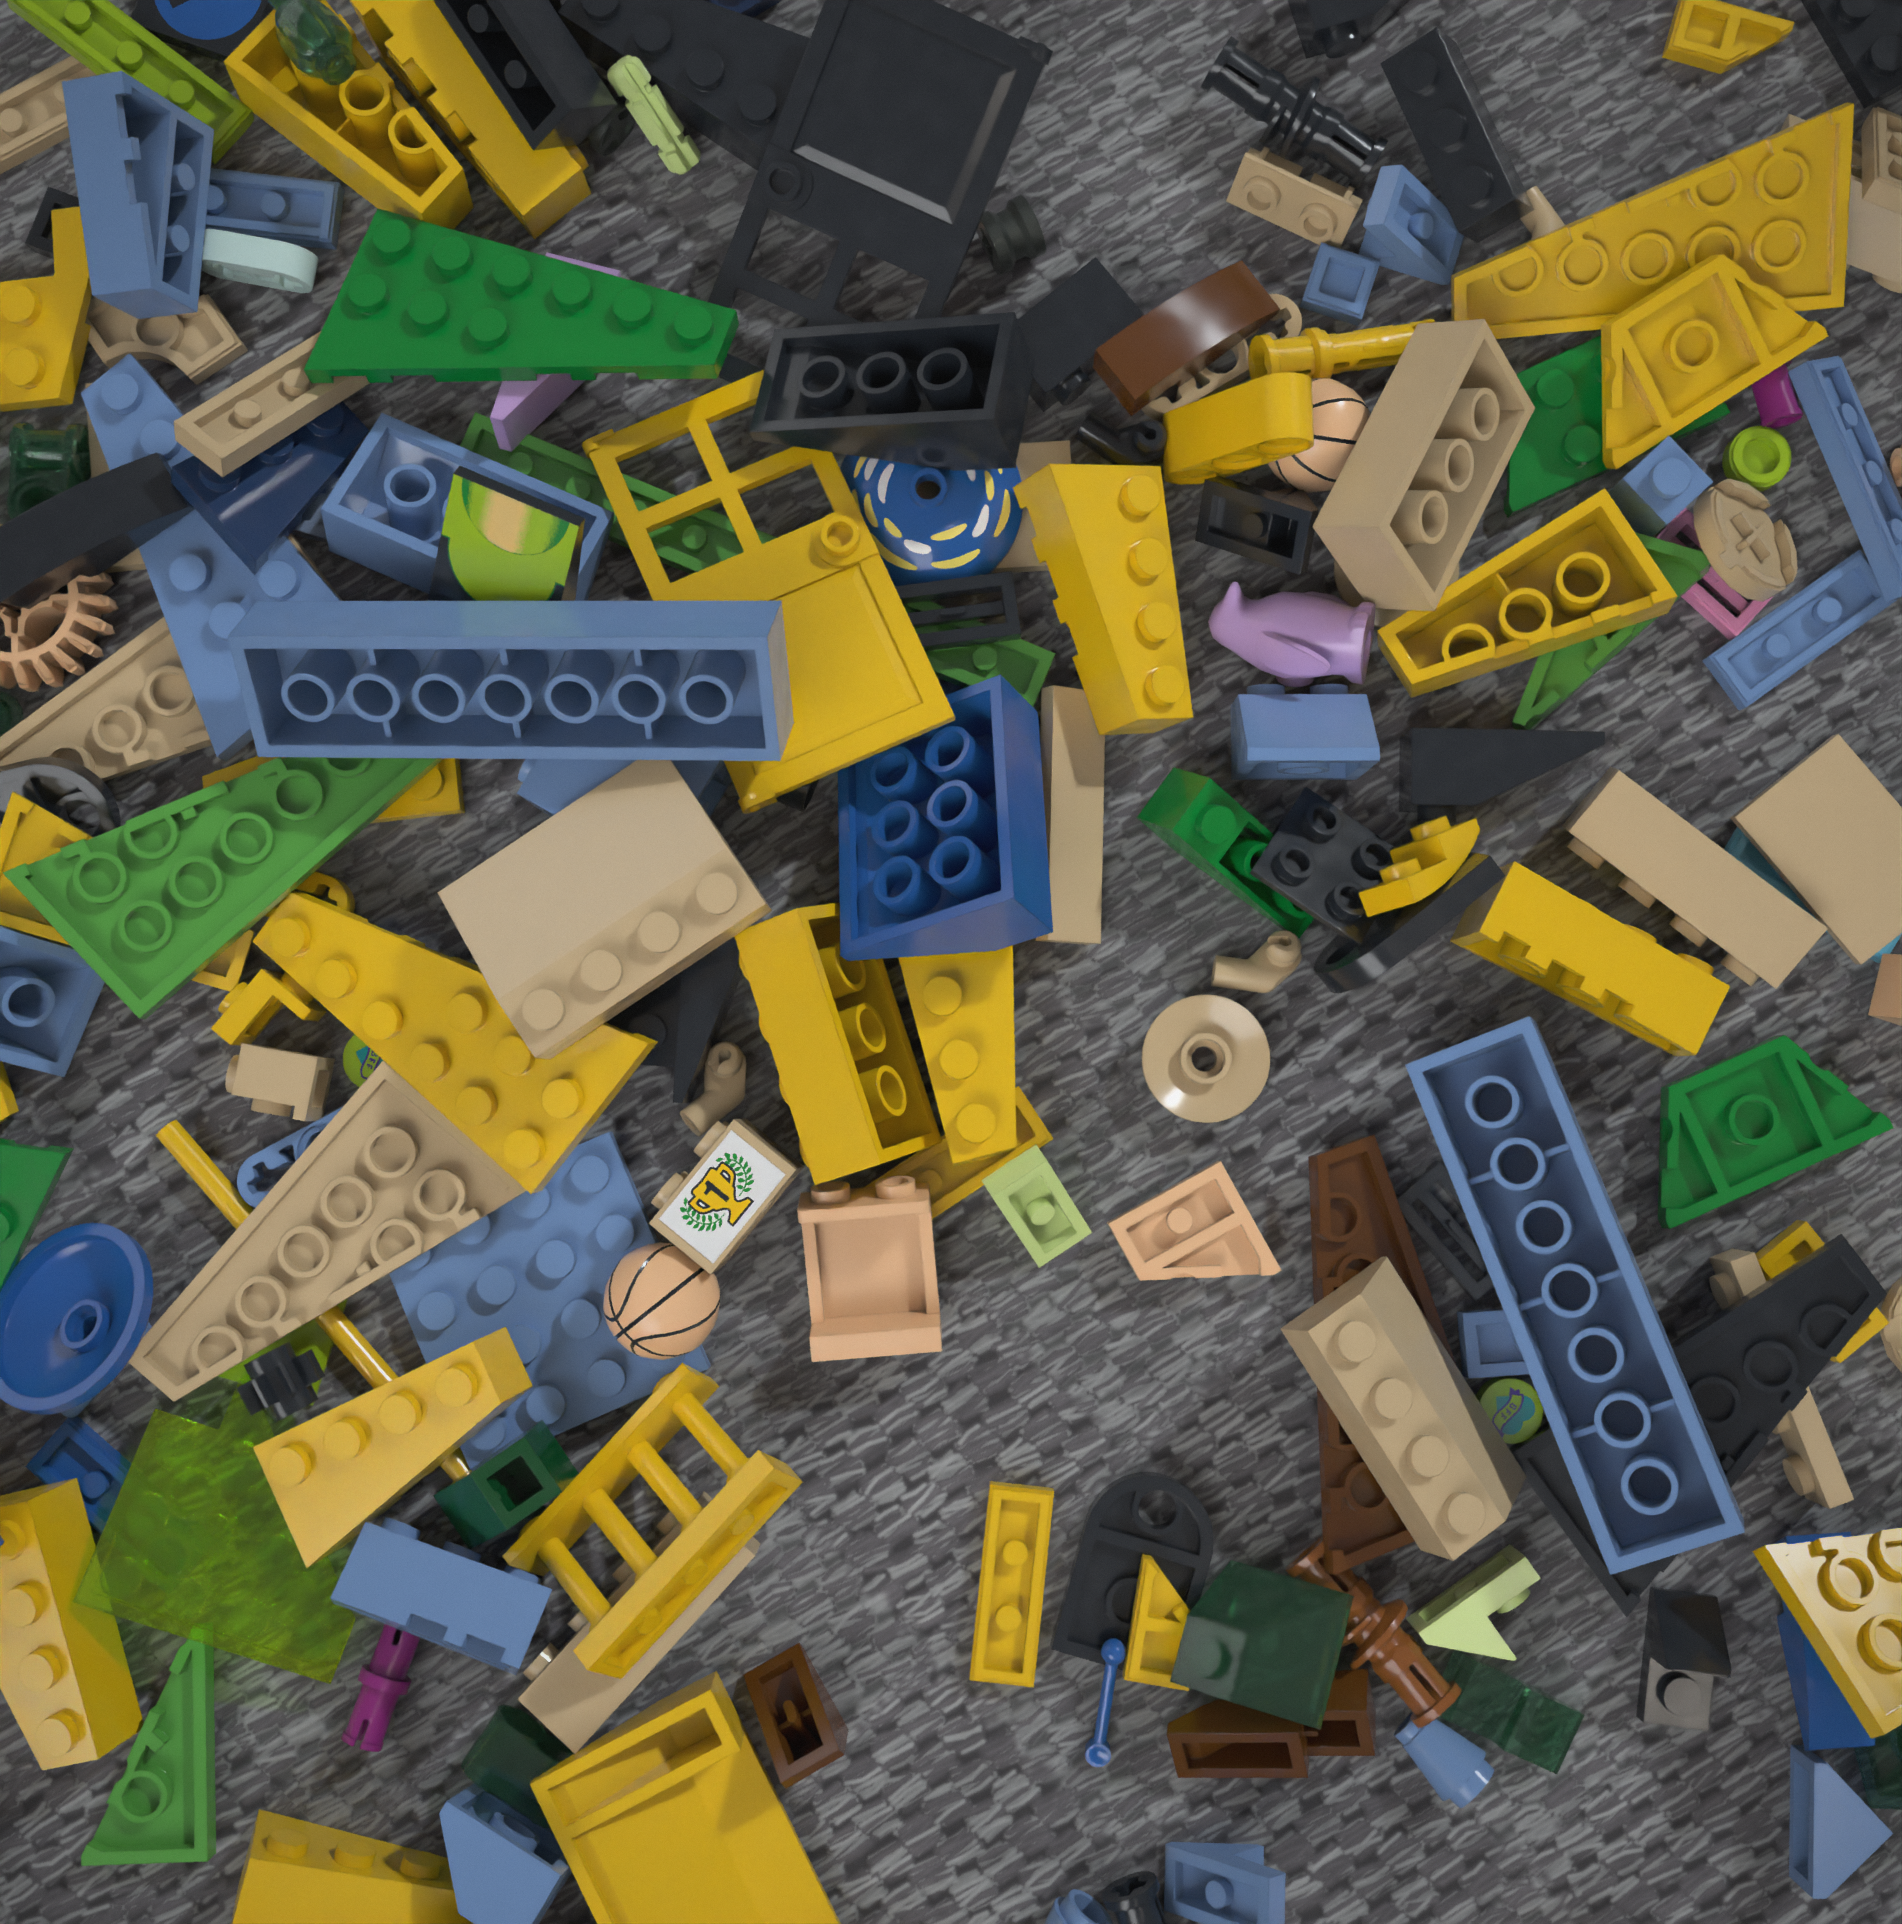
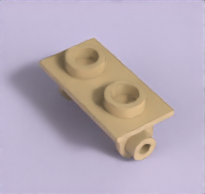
(1276, 193)

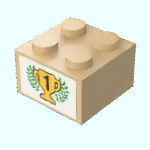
(725, 1192)

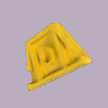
(1691, 352)

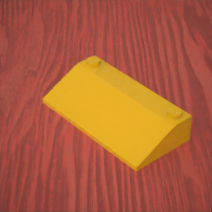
(680, 1821)

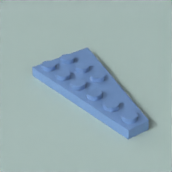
(191, 568)

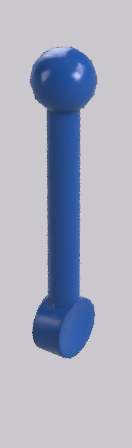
(1098, 1748)

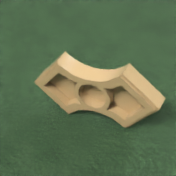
(193, 342)

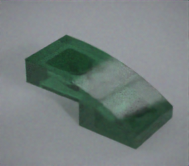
(1511, 1712)

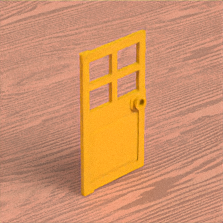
(849, 643)

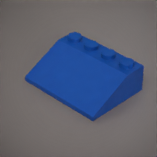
(947, 835)

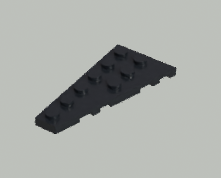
(1744, 1378)

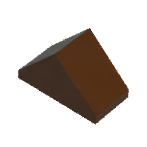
(796, 1715)

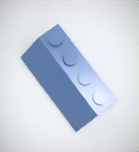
(396, 496)

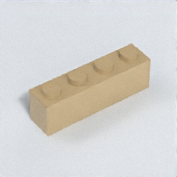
(1692, 877)
(578, 1700)

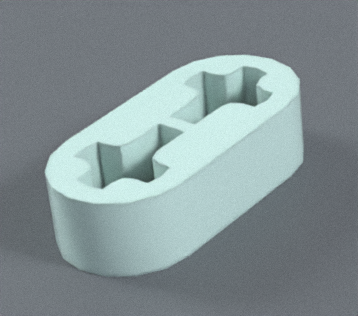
(258, 261)

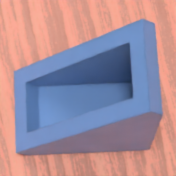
(1828, 1826)

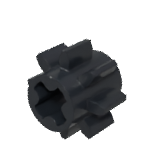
(281, 1382)

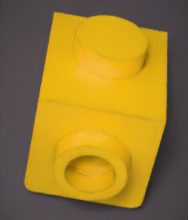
(253, 1005)

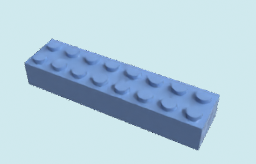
(516, 679)
(1575, 1298)

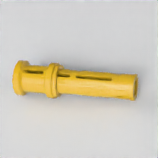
(1326, 354)

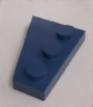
(272, 490)

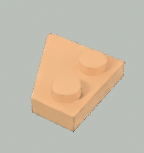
(1194, 1232)

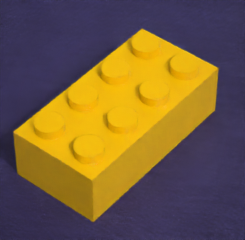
(835, 1044)

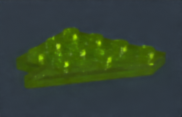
(208, 1551)

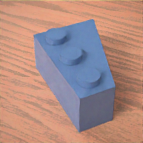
(139, 193)
(442, 1594)

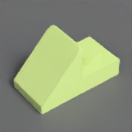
(1037, 1205)
(1460, 1613)

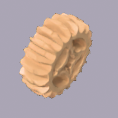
(38, 656)

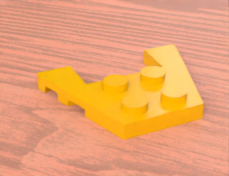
(45, 324)

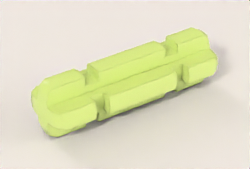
(653, 114)

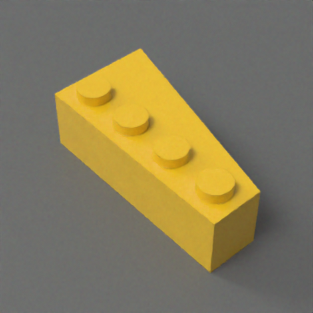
(969, 1046)
(337, 1877)

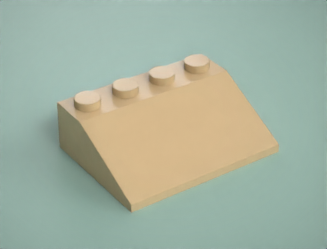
(601, 905)

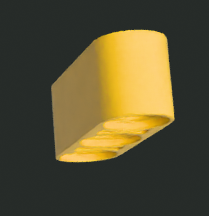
(1239, 428)

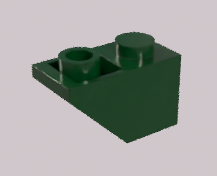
(507, 1486)

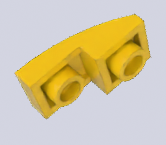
(1421, 864)

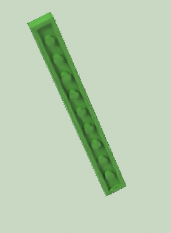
(710, 538)

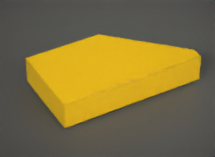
(1720, 34)
(1154, 1628)

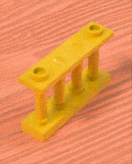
(707, 1536)

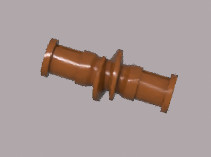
(1378, 1634)

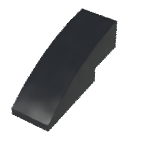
(86, 529)

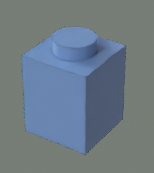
(1659, 488)

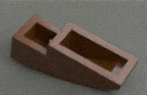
(1183, 336)
(1247, 1743)

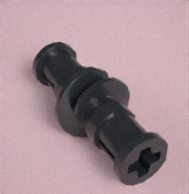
(1293, 113)

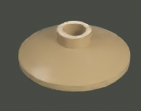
(1239, 1054)

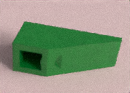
(1220, 840)

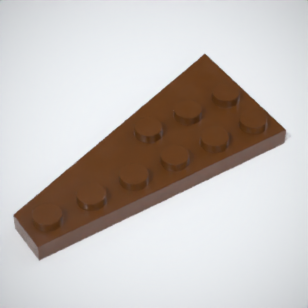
(1351, 1228)

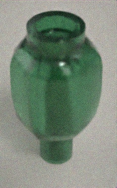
(314, 39)

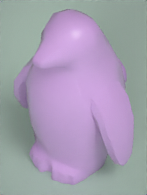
(1296, 634)

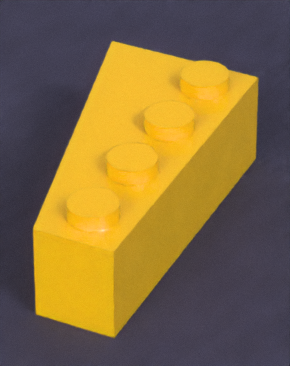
(453, 91)
(353, 128)
(1115, 589)
(1538, 596)
(1592, 960)
(380, 1444)
(59, 1658)

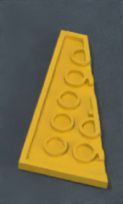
(1766, 207)

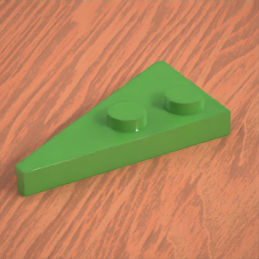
(1568, 668)
(167, 1794)

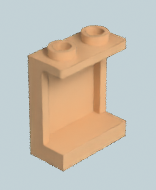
(870, 1269)

